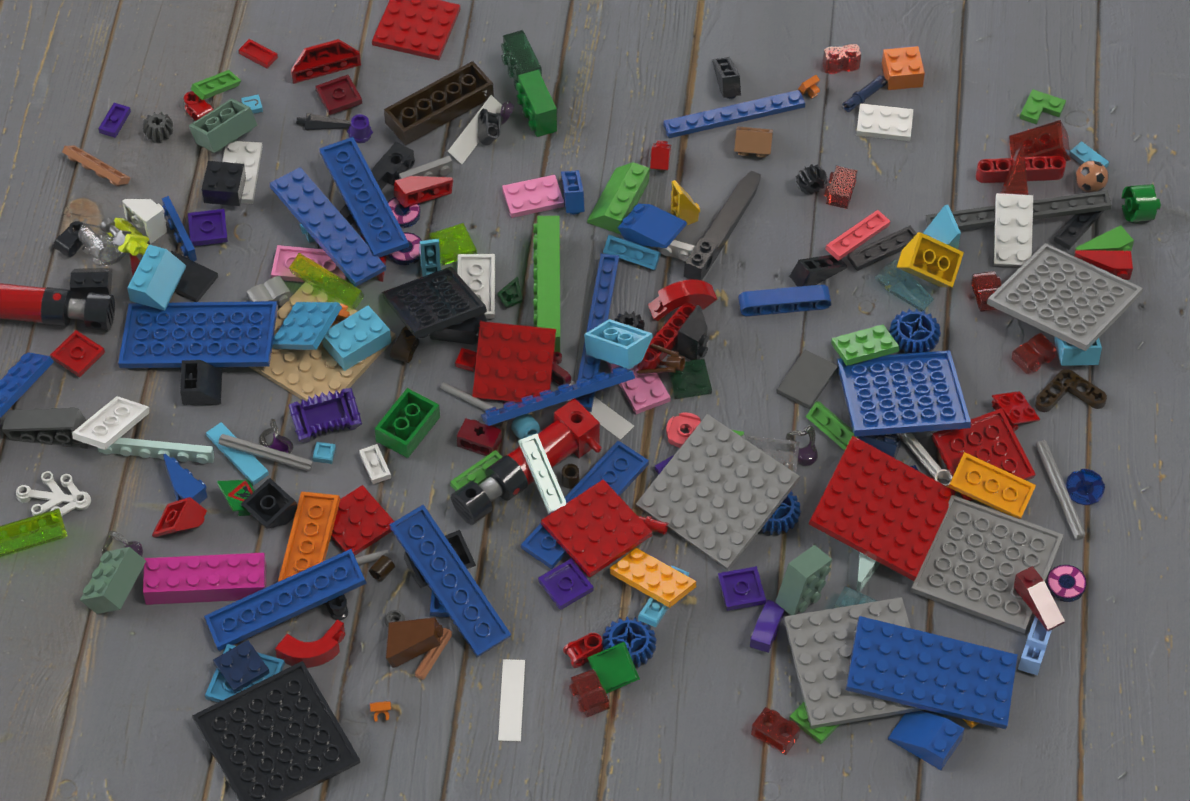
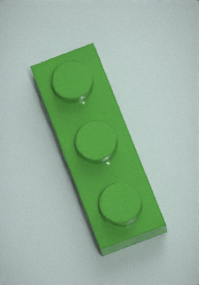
(215, 84)
(830, 424)
(476, 472)

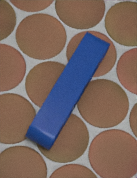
(784, 300)

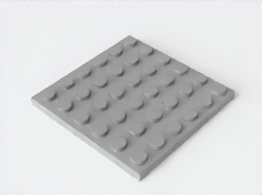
(1065, 296)
(718, 491)
(977, 562)
(822, 658)

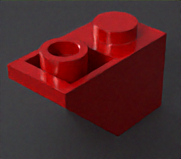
(660, 155)

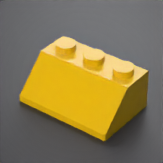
(931, 260)

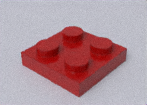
(77, 353)

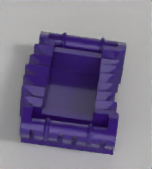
(325, 413)

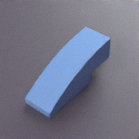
(1034, 648)

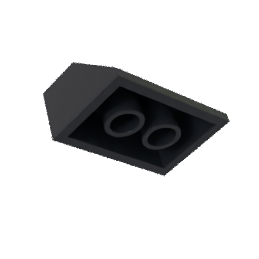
(459, 545)

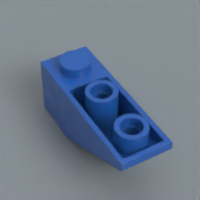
(183, 482)

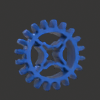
(923, 339)
(785, 516)
(639, 635)

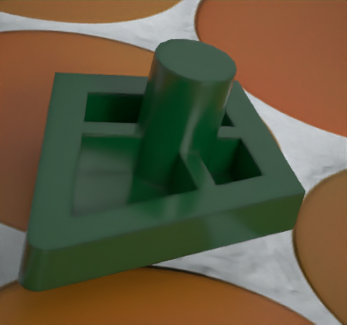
(511, 294)

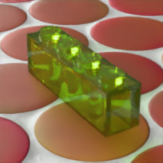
(326, 281)
(31, 532)

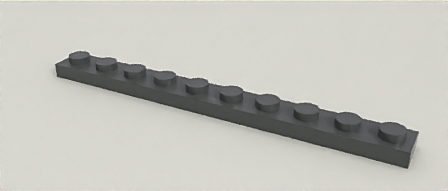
(1041, 209)

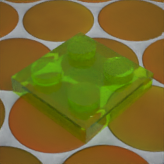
(452, 242)

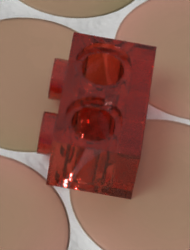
(772, 734)

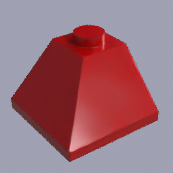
(180, 517)

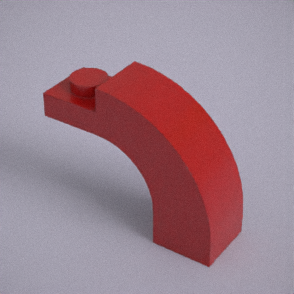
(679, 293)
(312, 653)

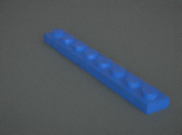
(734, 114)

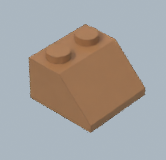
(753, 141)

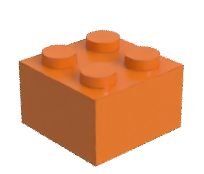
(903, 68)

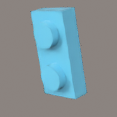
(1083, 153)

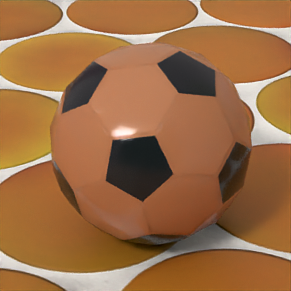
(1092, 176)

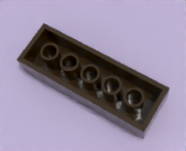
(438, 103)

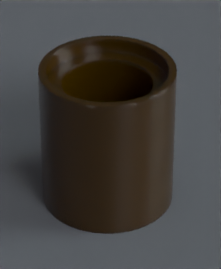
(570, 470)
(381, 568)

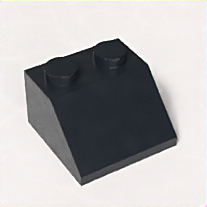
(90, 281)
(693, 336)
(271, 505)

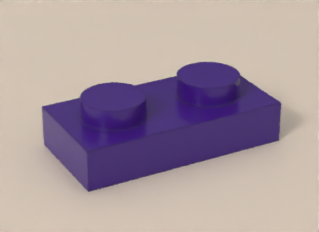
(114, 120)

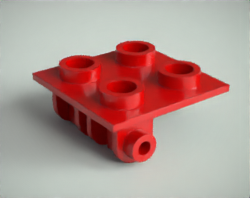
(1015, 408)

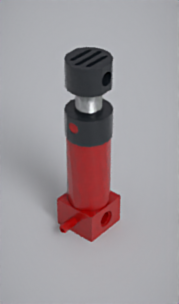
(55, 306)
(571, 432)

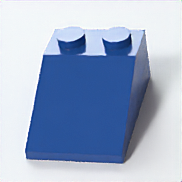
(651, 226)
(928, 737)

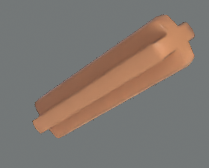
(432, 655)

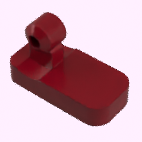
(559, 375)

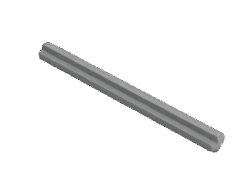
(1060, 489)

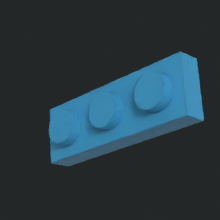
(632, 252)

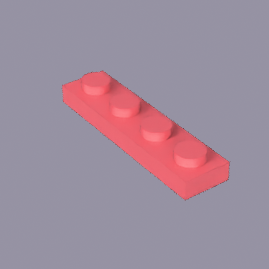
(857, 235)

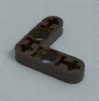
(1070, 385)

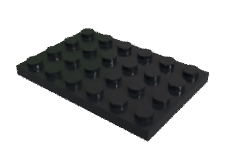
(434, 302)

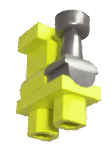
(125, 235)

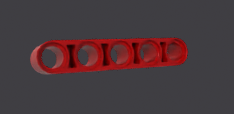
(1037, 169)
(666, 338)

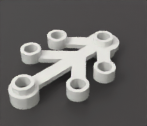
(56, 496)

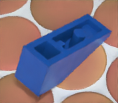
(573, 192)

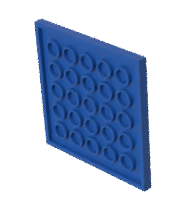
(904, 394)

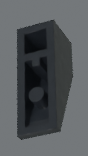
(727, 77)
(815, 270)

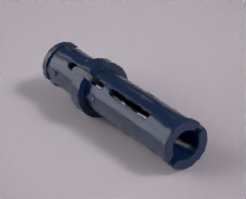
(860, 96)

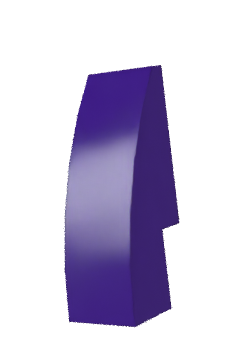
(767, 626)

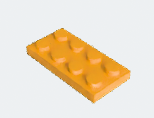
(992, 486)
(653, 577)

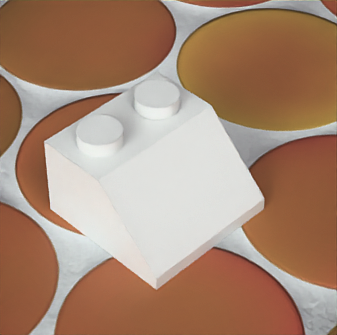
(146, 217)

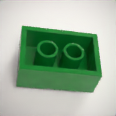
(536, 103)
(407, 423)

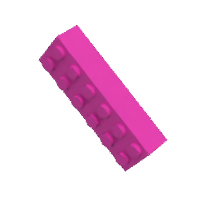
(203, 578)

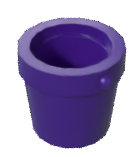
(360, 128)

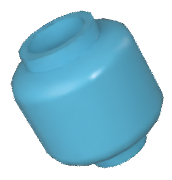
(525, 426)

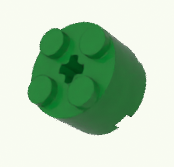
(1140, 203)

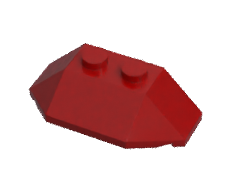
(324, 60)

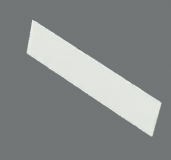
(469, 137)
(609, 419)
(511, 700)

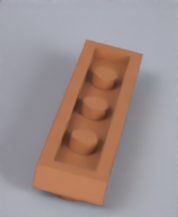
(92, 163)

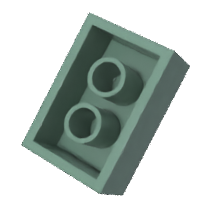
(223, 125)
(112, 580)
(804, 580)

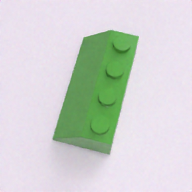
(620, 196)

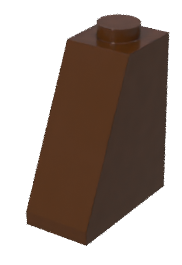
(411, 639)

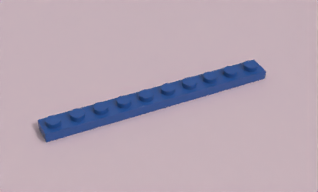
(598, 314)

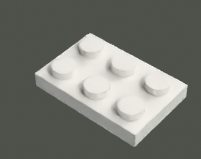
(884, 122)

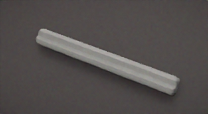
(265, 452)

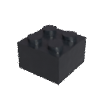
(223, 183)

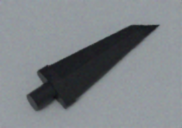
(315, 122)

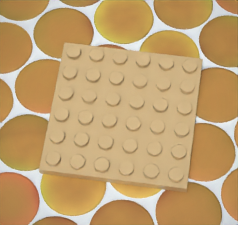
(311, 371)

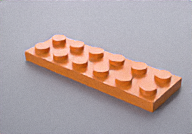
(310, 532)

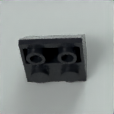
(200, 383)

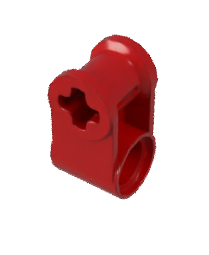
(196, 106)
(582, 650)

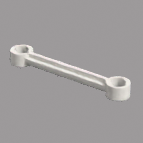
(925, 458)

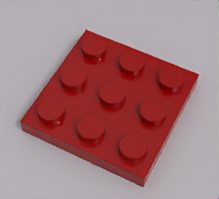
(360, 521)

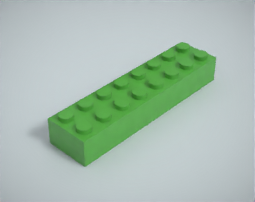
(547, 274)

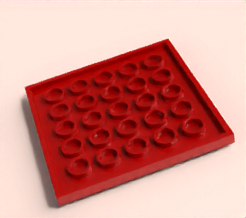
(882, 508)

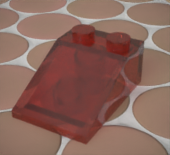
(1042, 141)

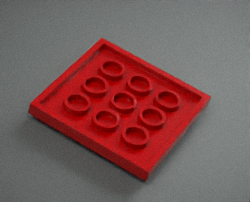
(416, 27)
(513, 361)
(987, 439)
(596, 528)

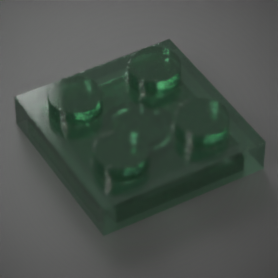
(691, 381)

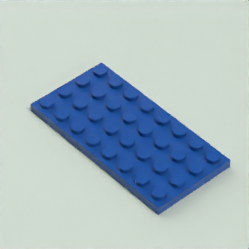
(205, 331)
(932, 672)

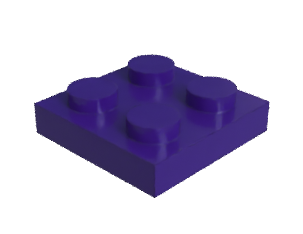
(207, 227)
(565, 584)
(741, 588)

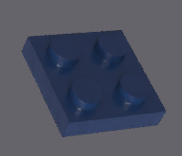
(241, 666)

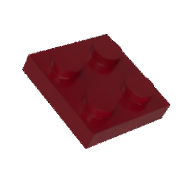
(338, 94)

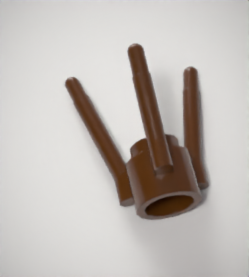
(673, 362)

